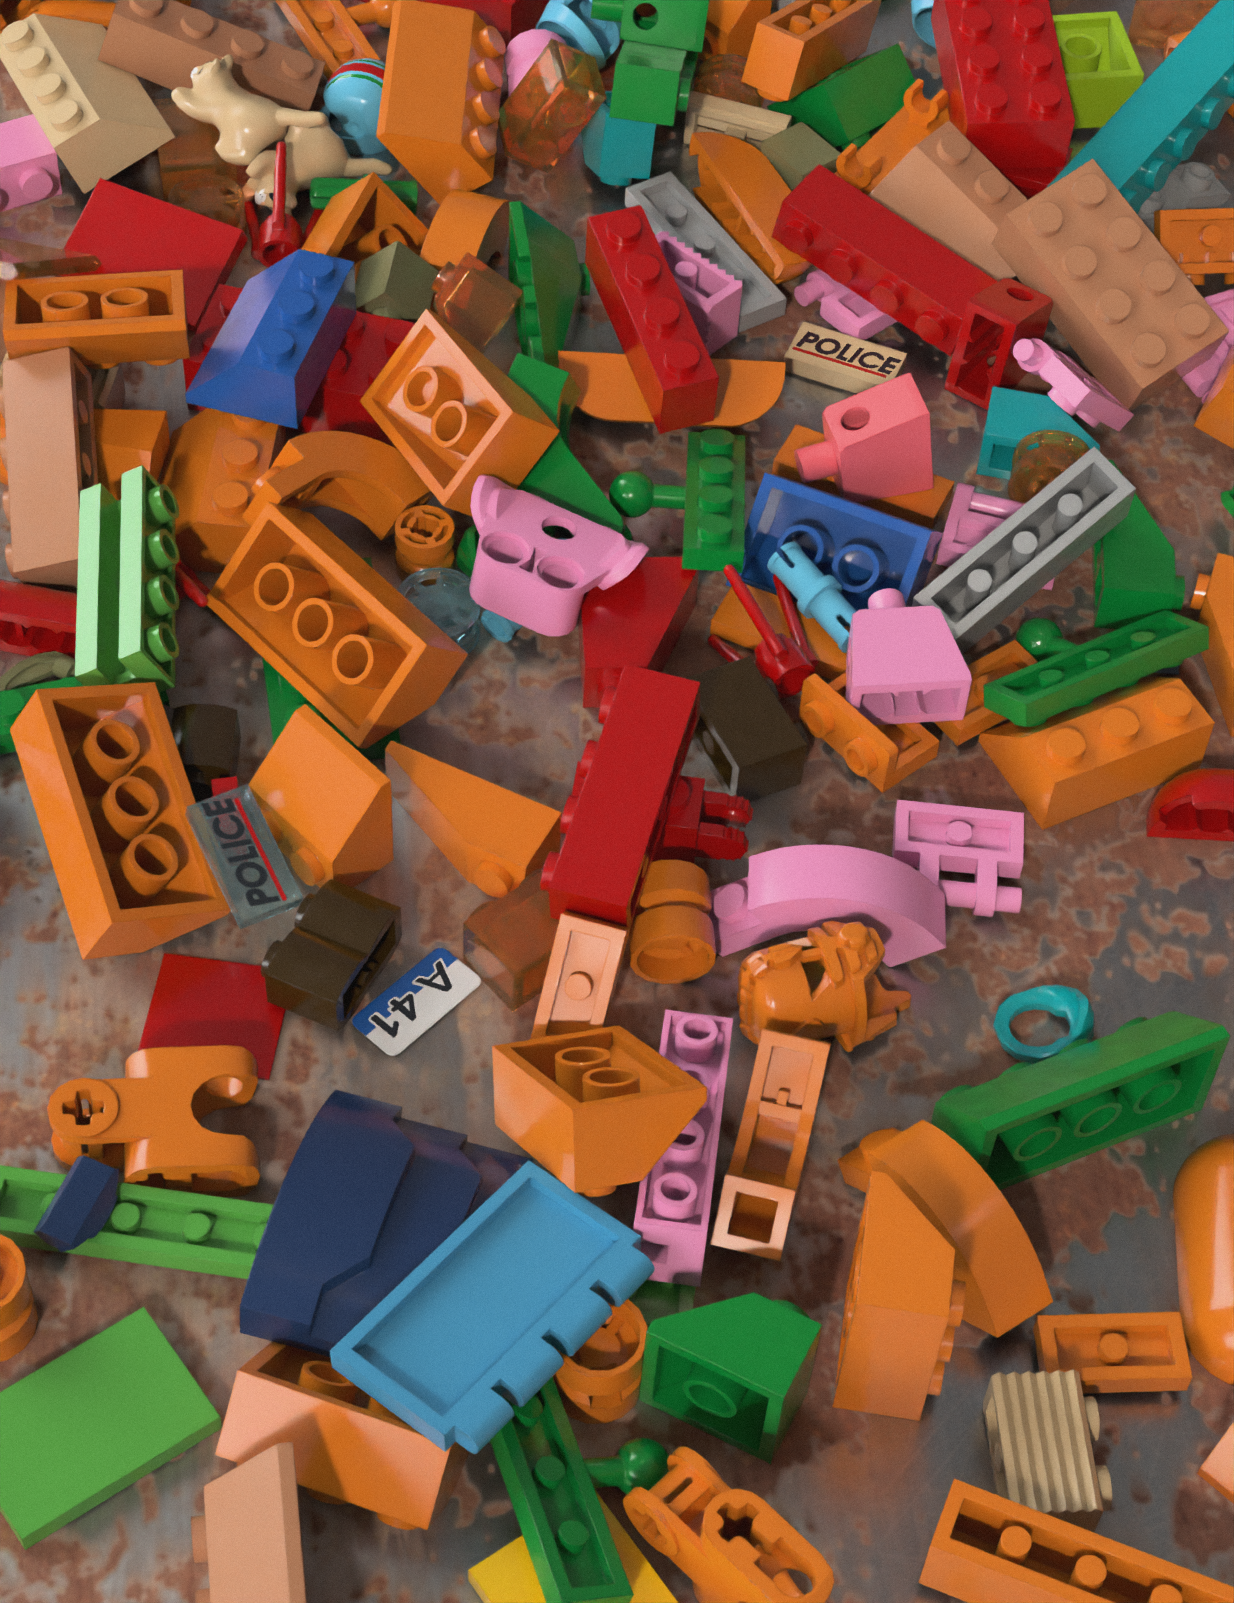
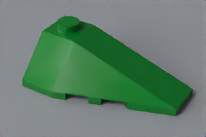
(552, 282)

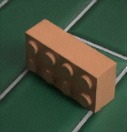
(1109, 285)

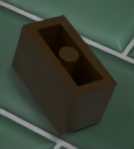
(747, 732)

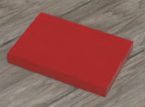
(147, 235)

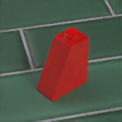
(633, 623)

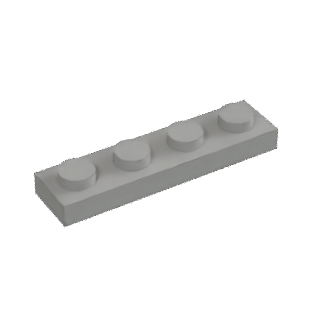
(676, 210)

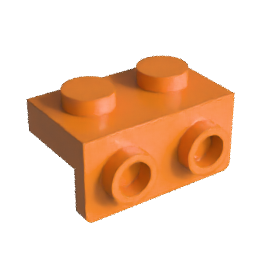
(1198, 241)
(871, 751)

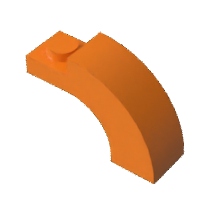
(466, 224)
(343, 474)
(771, 1145)

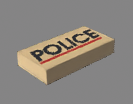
(841, 359)

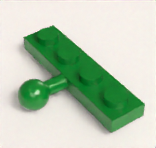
(710, 499)
(1076, 674)
(558, 1501)

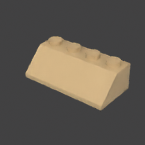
(87, 109)

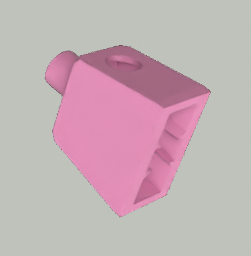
(904, 663)

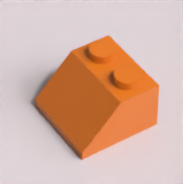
(325, 803)

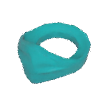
(1058, 1000)

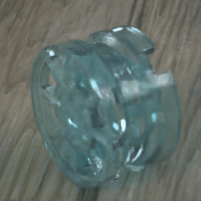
(447, 604)

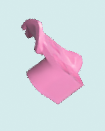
(535, 576)

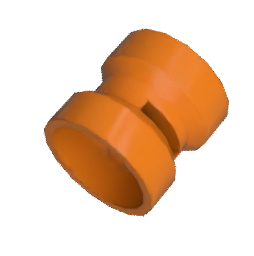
(424, 541)

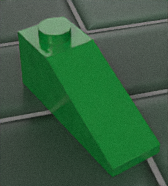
(1134, 571)

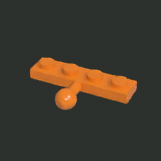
(333, 31)

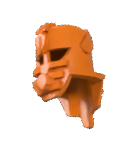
(819, 987)

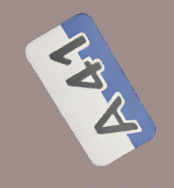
(416, 1001)

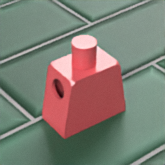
(873, 443)

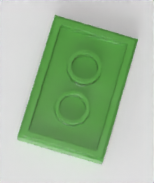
(95, 1425)

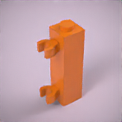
(894, 140)

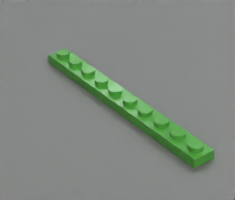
(199, 1232)

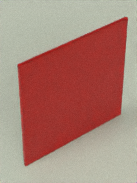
(213, 1006)

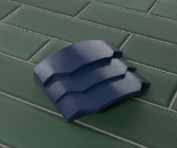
(359, 1216)

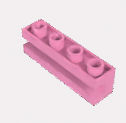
(678, 1189)

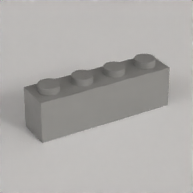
(1029, 548)

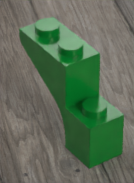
(558, 473)

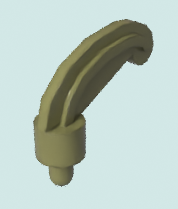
(38, 668)

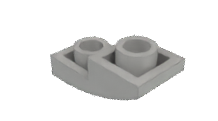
(1187, 187)

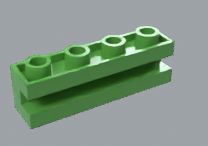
(127, 584)

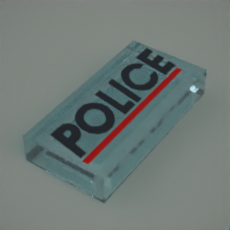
(243, 856)

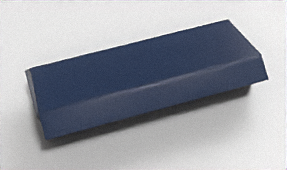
(79, 1205)

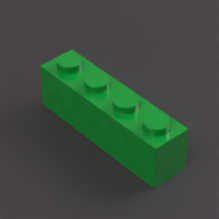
(652, 83)

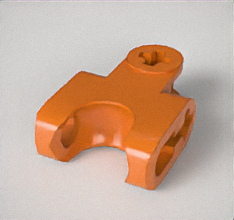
(153, 1120)
(725, 1537)

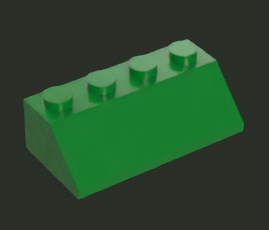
(1085, 1096)

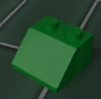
(853, 98)
(732, 1369)

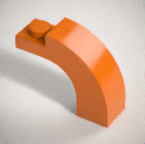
(968, 1211)

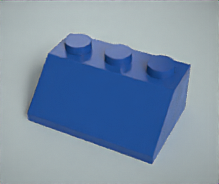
(279, 340)
(841, 537)

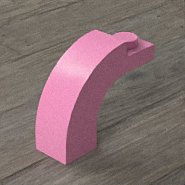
(825, 883)

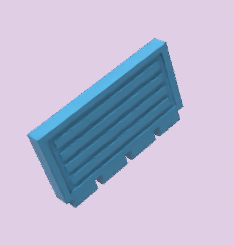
(488, 1308)

